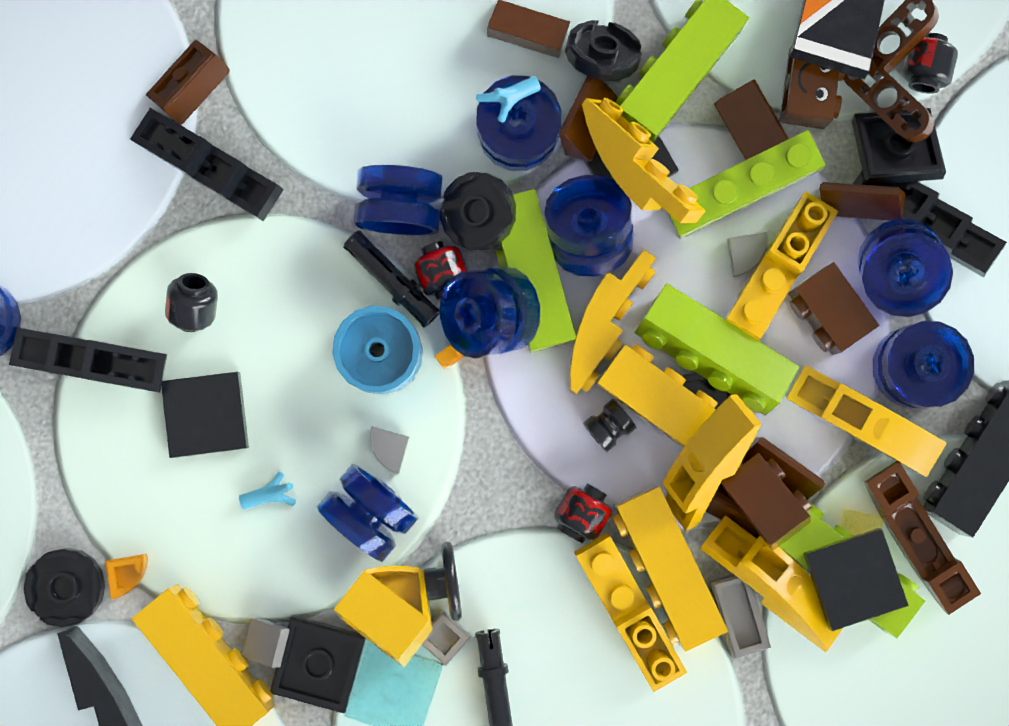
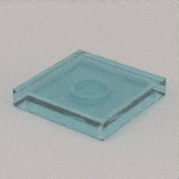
(393, 694)

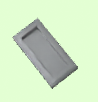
(741, 616)

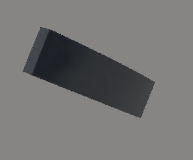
(206, 164)
(962, 239)
(88, 359)
(95, 681)

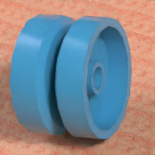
(381, 327)

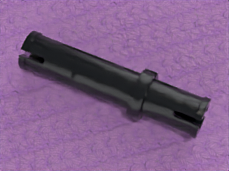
(404, 291)
(494, 672)

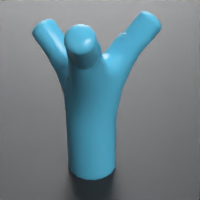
(509, 96)
(270, 493)

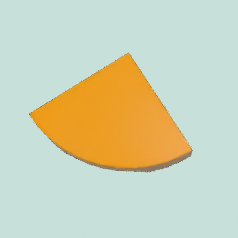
(448, 357)
(125, 574)

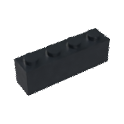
(974, 471)

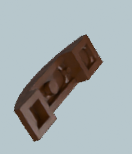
(919, 538)

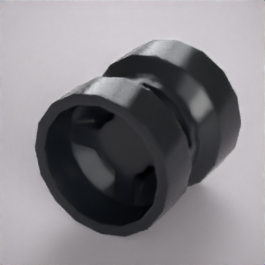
(603, 431)

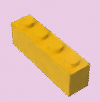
(656, 394)
(670, 569)
(203, 659)

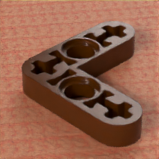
(883, 64)

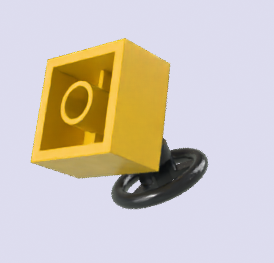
(393, 604)

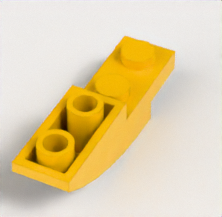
(629, 159)
(781, 265)
(596, 332)
(866, 420)
(708, 459)
(775, 576)
(630, 612)

